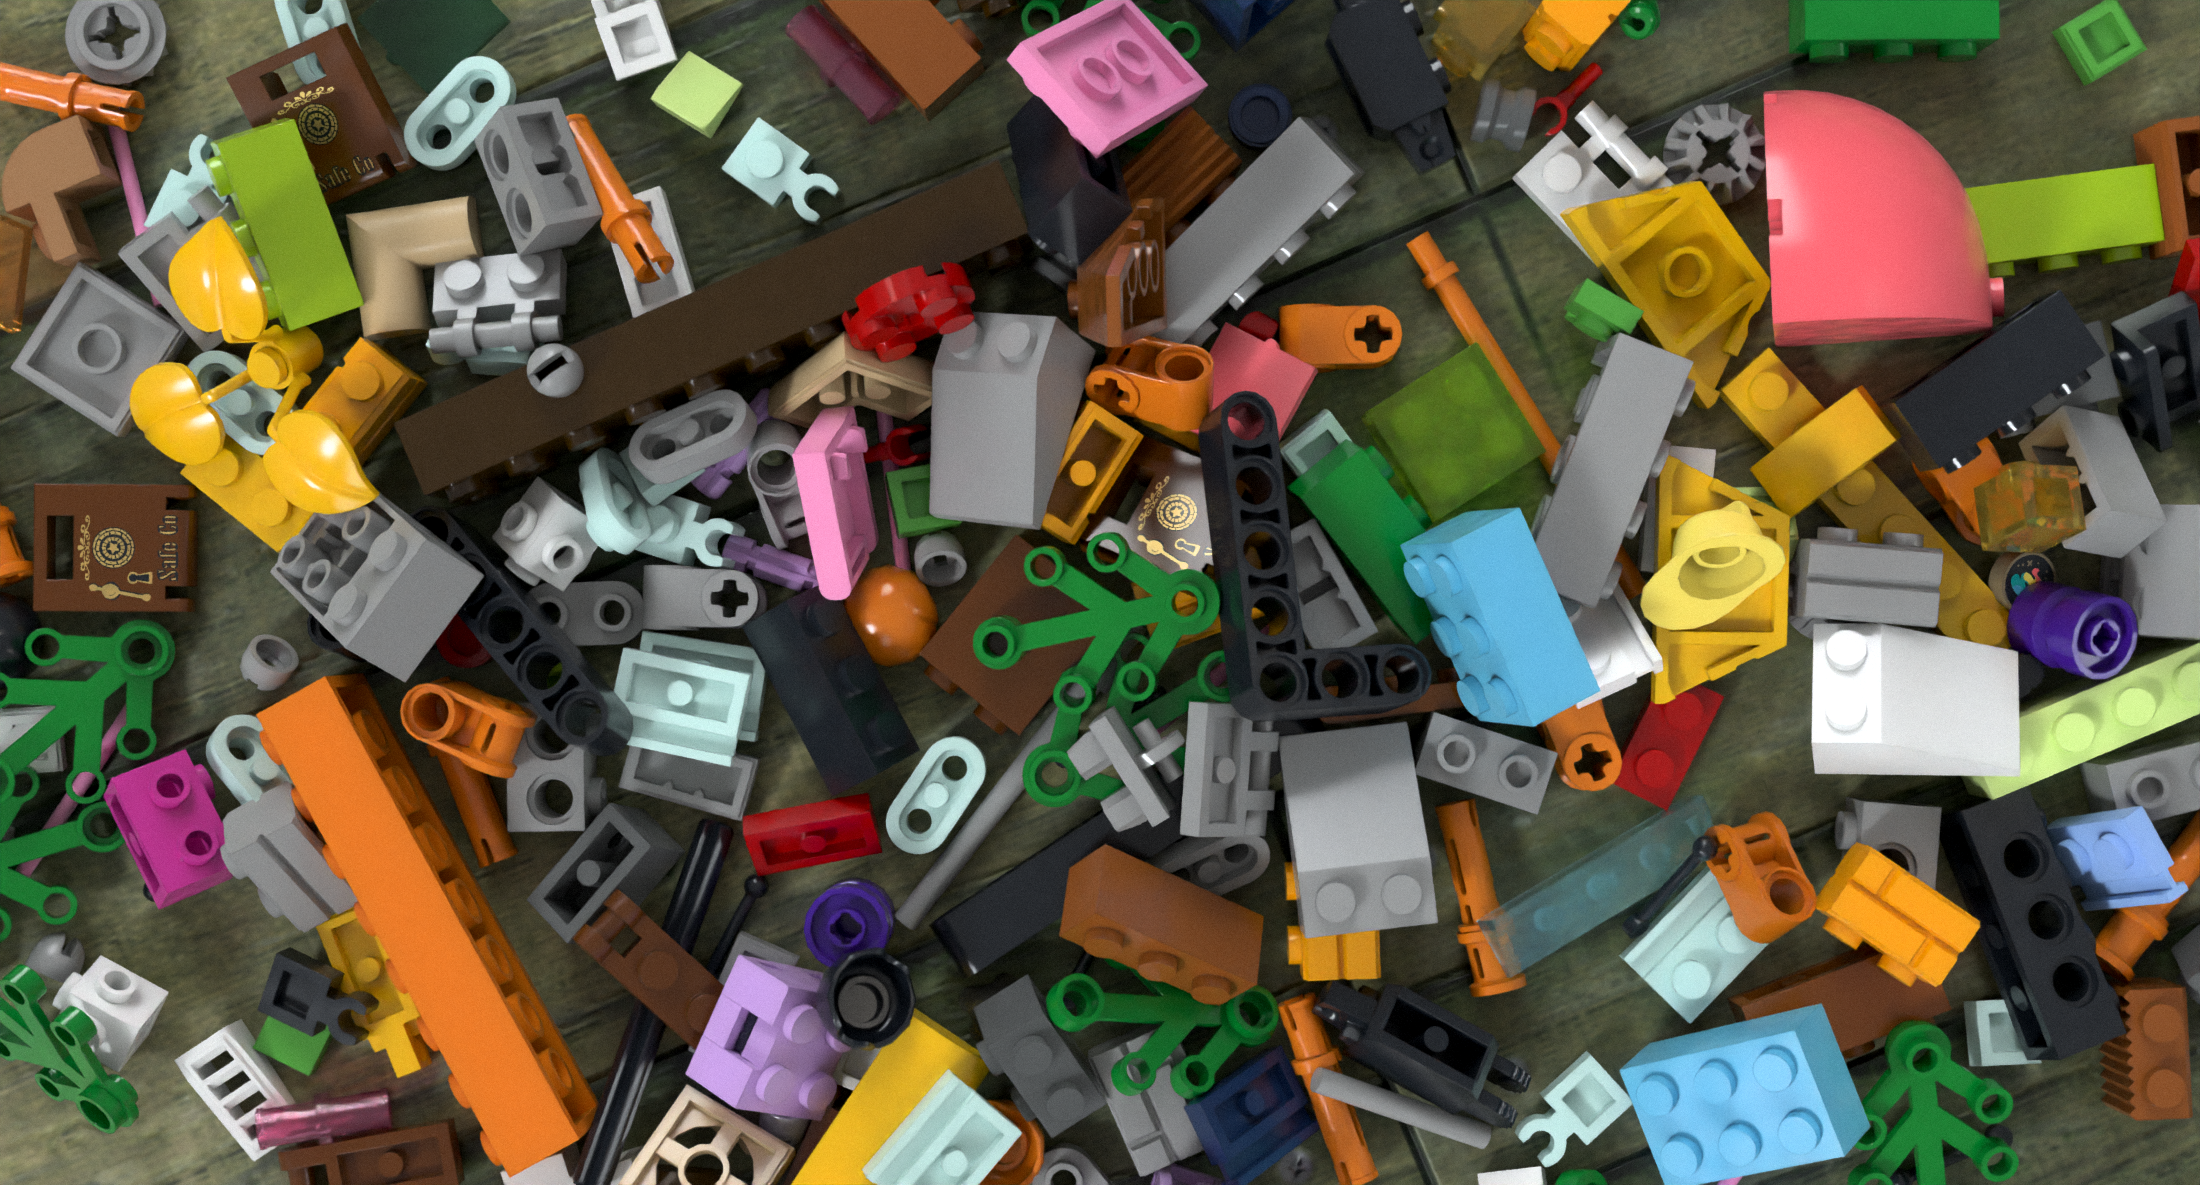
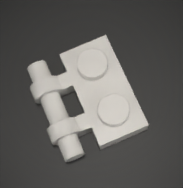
(1567, 177)

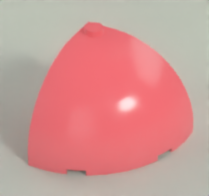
(1867, 228)

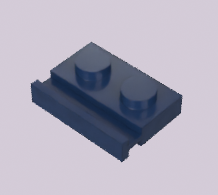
(1252, 1117)

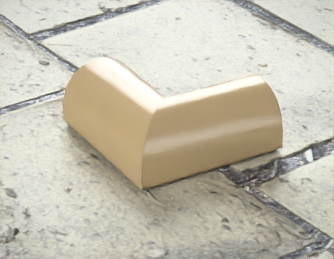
(394, 248)
(850, 377)

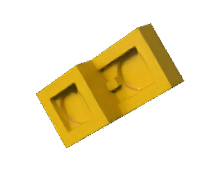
(1825, 452)

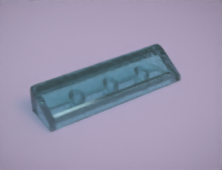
(1595, 886)

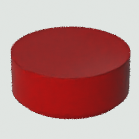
(461, 646)

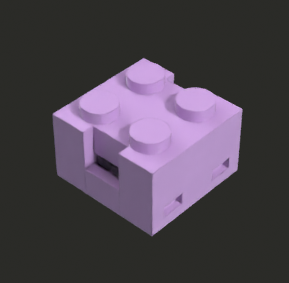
(768, 1043)

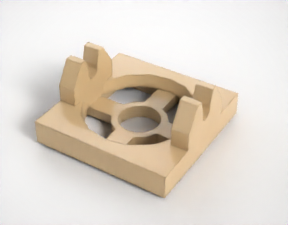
(695, 1111)

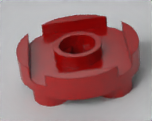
(910, 309)

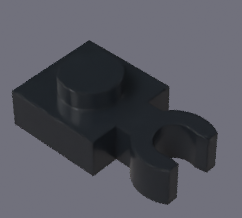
(309, 998)

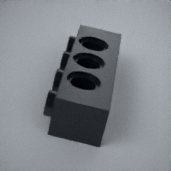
(2022, 961)

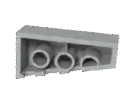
(1253, 225)
(1608, 464)

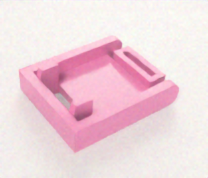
(836, 499)

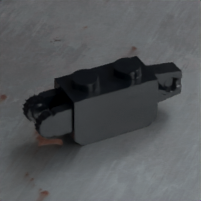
(1391, 78)
(1423, 1048)

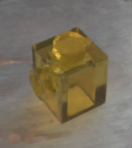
(1477, 32)
(2029, 507)

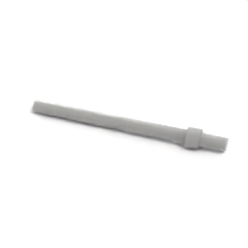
(989, 812)

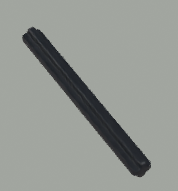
(644, 1028)

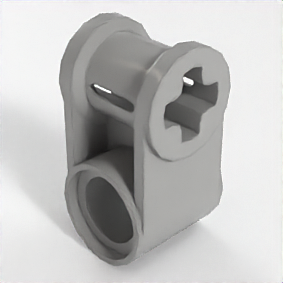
(777, 485)
(691, 598)

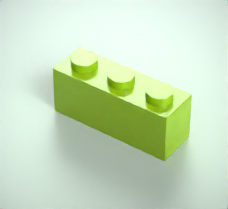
(2069, 218)
(284, 223)

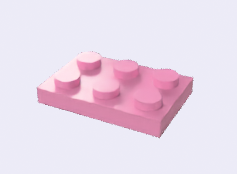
(1107, 74)

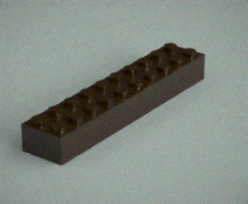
(709, 339)

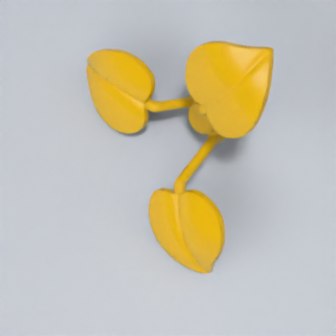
(217, 291)

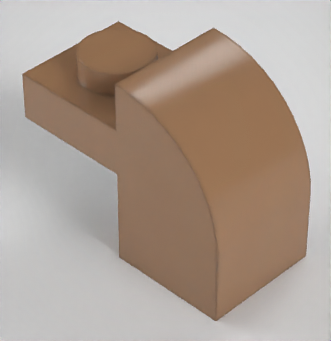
(51, 177)

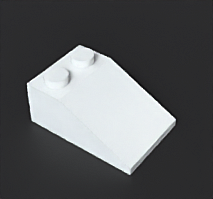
(1912, 703)

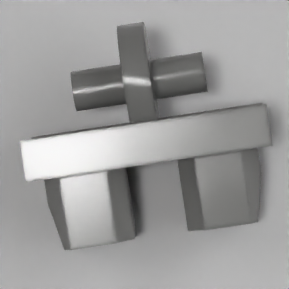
(1144, 793)

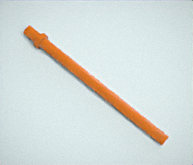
(1442, 279)

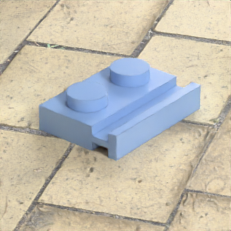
(2115, 859)

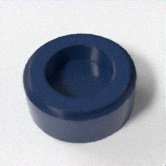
(1259, 116)

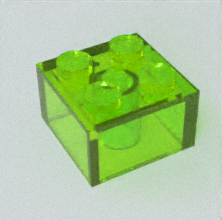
(1453, 433)

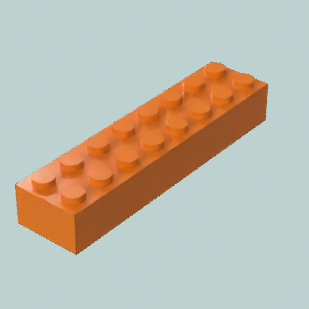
(430, 920)

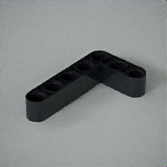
(1275, 589)
(529, 656)

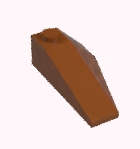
(1124, 281)

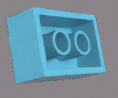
(1498, 618)
(1745, 1098)

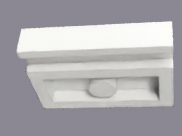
(1613, 643)

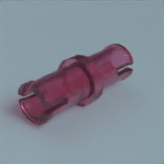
(842, 64)
(323, 1118)

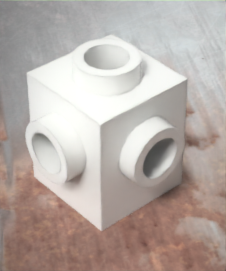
(546, 536)
(118, 1004)

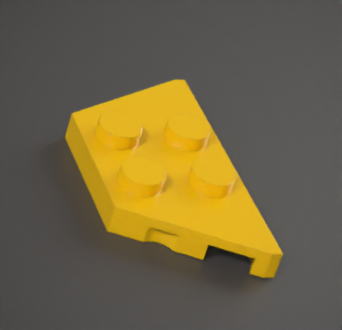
(1682, 267)
(1747, 631)

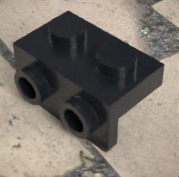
(2157, 367)

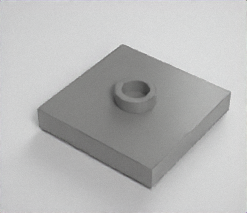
(97, 346)

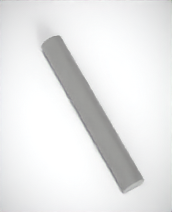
(1400, 1107)

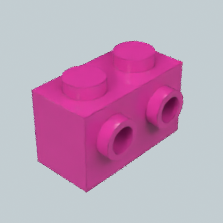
(170, 826)

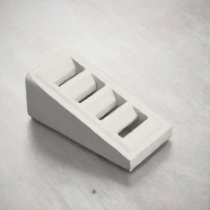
(211, 1084)

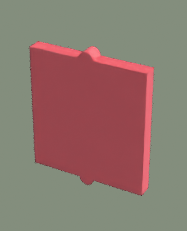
(1258, 367)

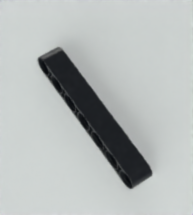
(1035, 889)

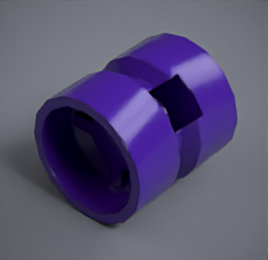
(2073, 629)
(848, 919)

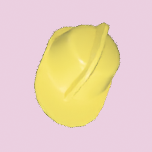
(1712, 569)

